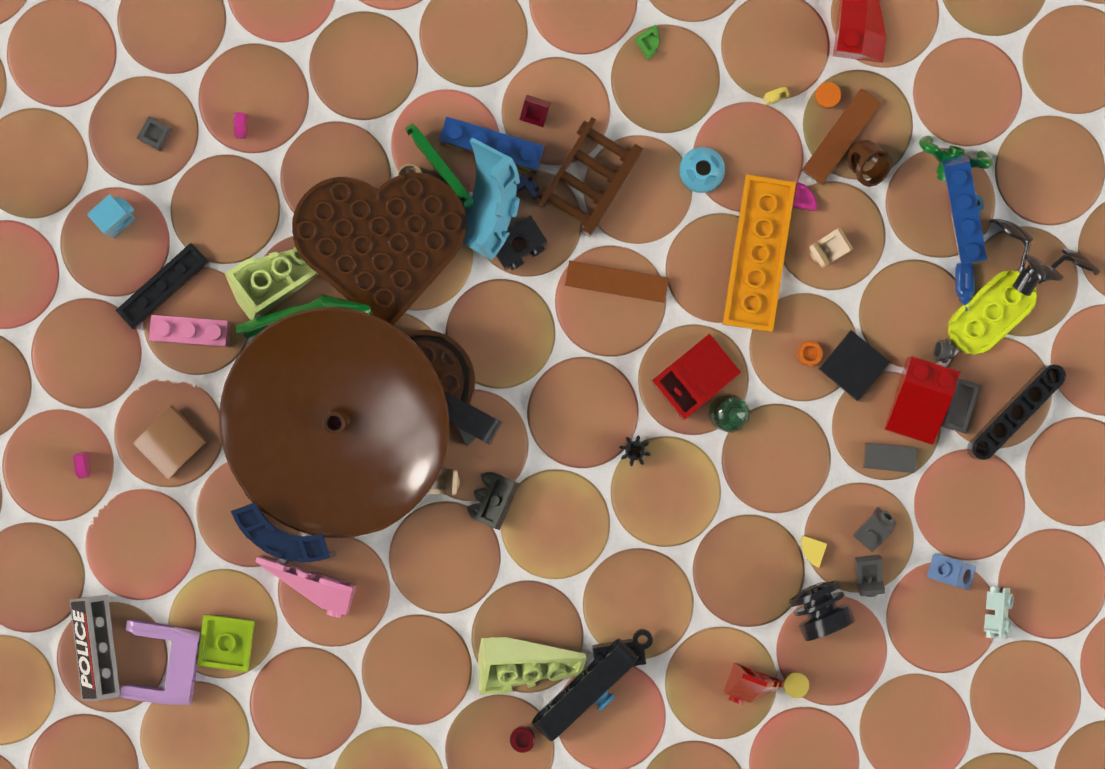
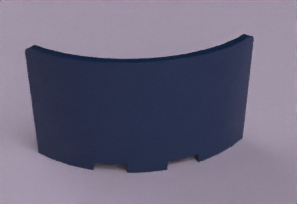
(277, 542)

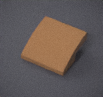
(170, 442)

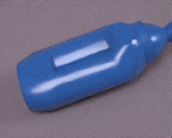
(965, 282)

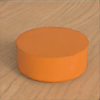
(827, 95)
(809, 353)

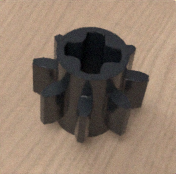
(636, 443)

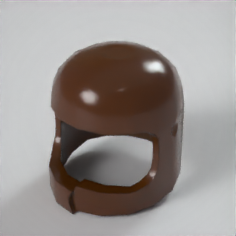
(864, 150)

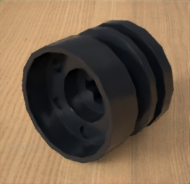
(821, 610)

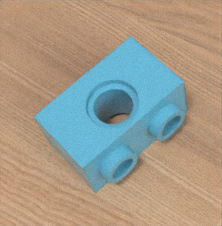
(112, 215)

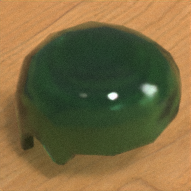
(728, 413)

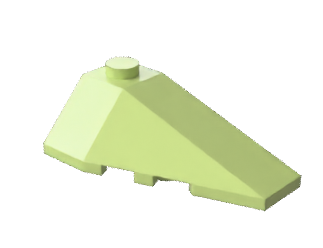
(268, 281)

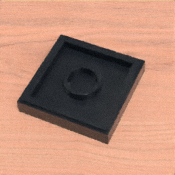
(854, 365)

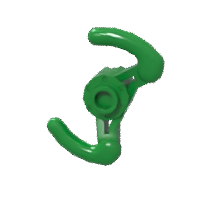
(982, 161)

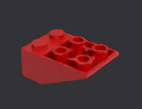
(696, 377)

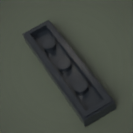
(162, 286)

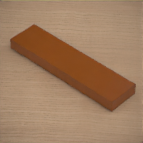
(841, 136)
(616, 281)

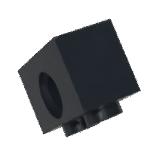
(531, 235)

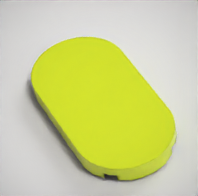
(990, 314)

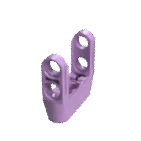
(181, 666)

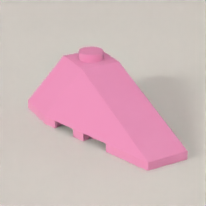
(323, 590)

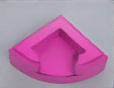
(804, 198)

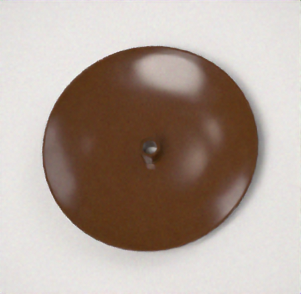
(282, 433)

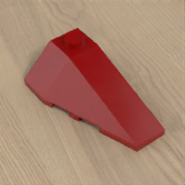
(860, 31)
(749, 684)

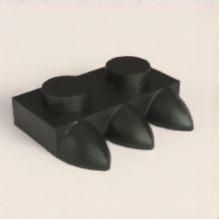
(494, 500)

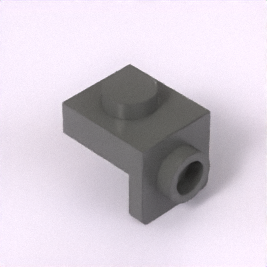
(875, 529)
(869, 575)

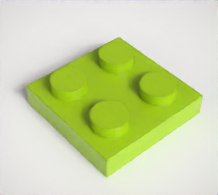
(225, 642)

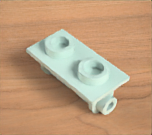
(1001, 603)

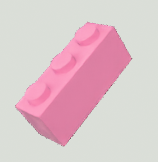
(190, 331)

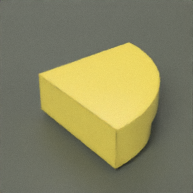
(776, 95)
(813, 550)

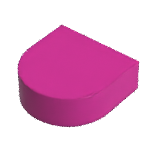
(240, 125)
(81, 465)

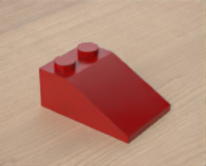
(921, 400)

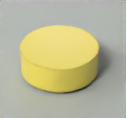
(796, 685)

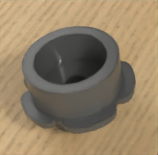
(944, 350)

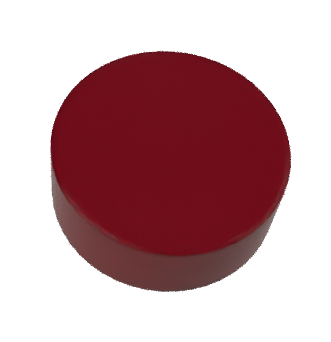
(522, 739)

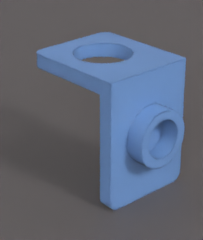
(951, 571)

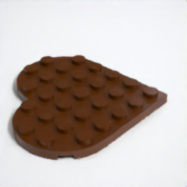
(382, 241)

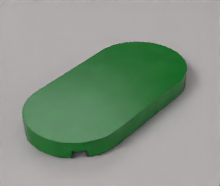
(439, 165)

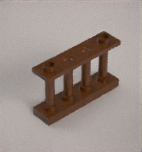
(614, 177)

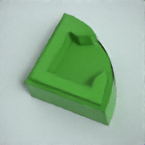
(648, 42)

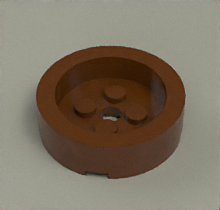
(449, 362)

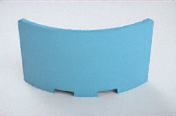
(493, 199)

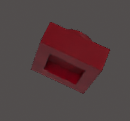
(535, 111)

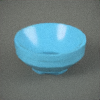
(695, 181)

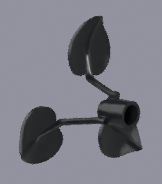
(1037, 270)

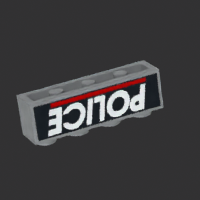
(94, 648)

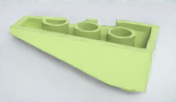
(515, 662)

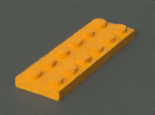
(759, 253)

